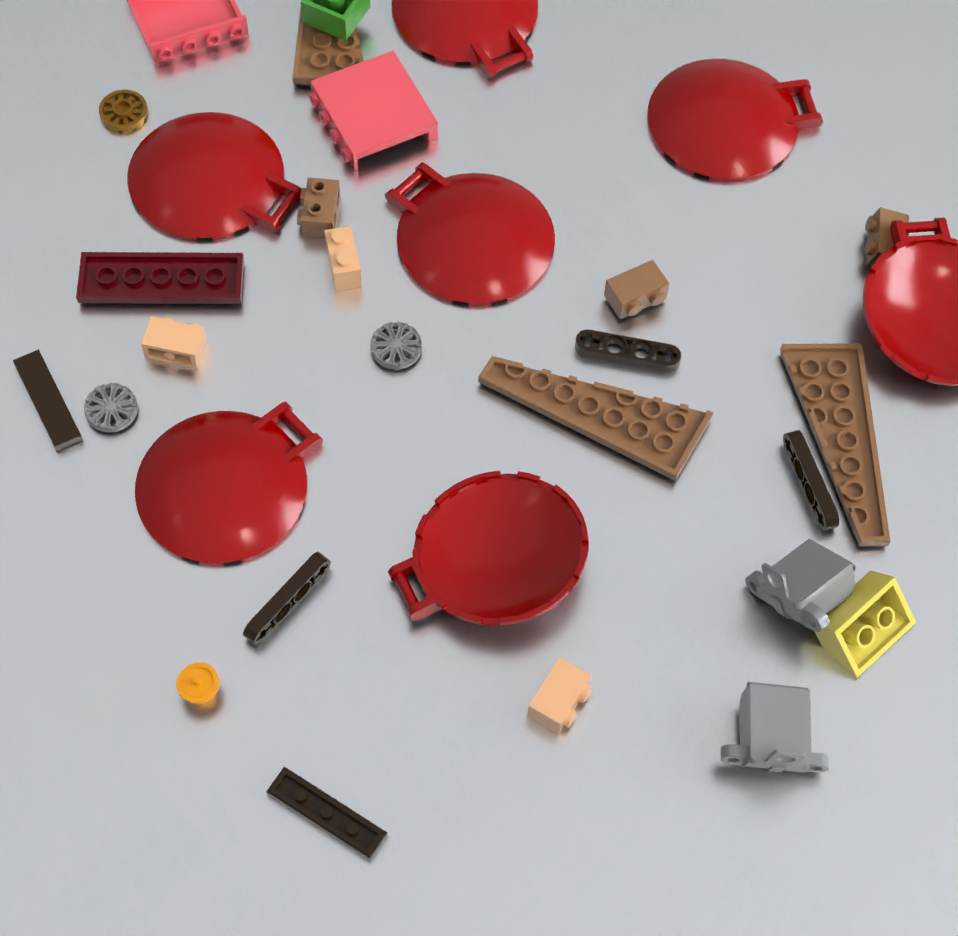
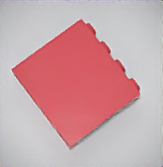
(186, 25)
(372, 107)

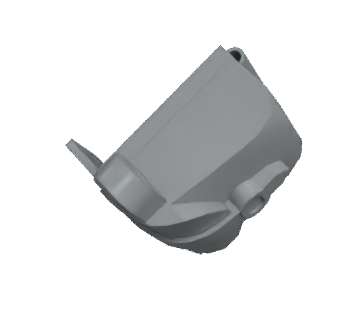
(805, 584)
(775, 731)

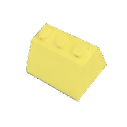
(866, 623)

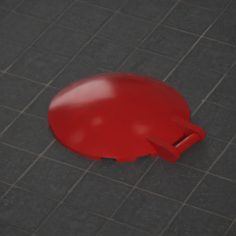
(468, 30)
(728, 118)
(209, 177)
(472, 236)
(914, 301)
(224, 484)
(495, 550)

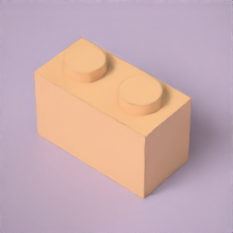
(343, 258)
(174, 342)
(559, 695)

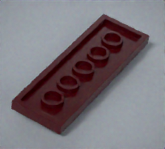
(160, 278)

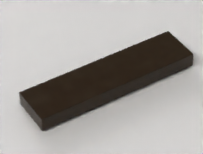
(47, 400)
(327, 813)

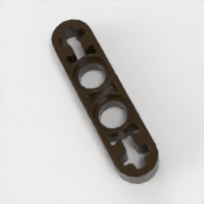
(626, 355)
(811, 480)
(286, 598)

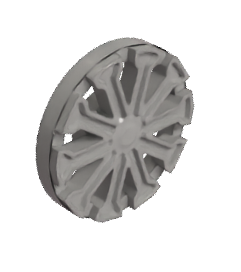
(396, 345)
(110, 407)

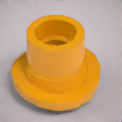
(198, 683)

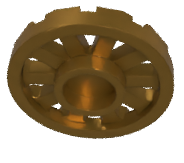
(123, 110)

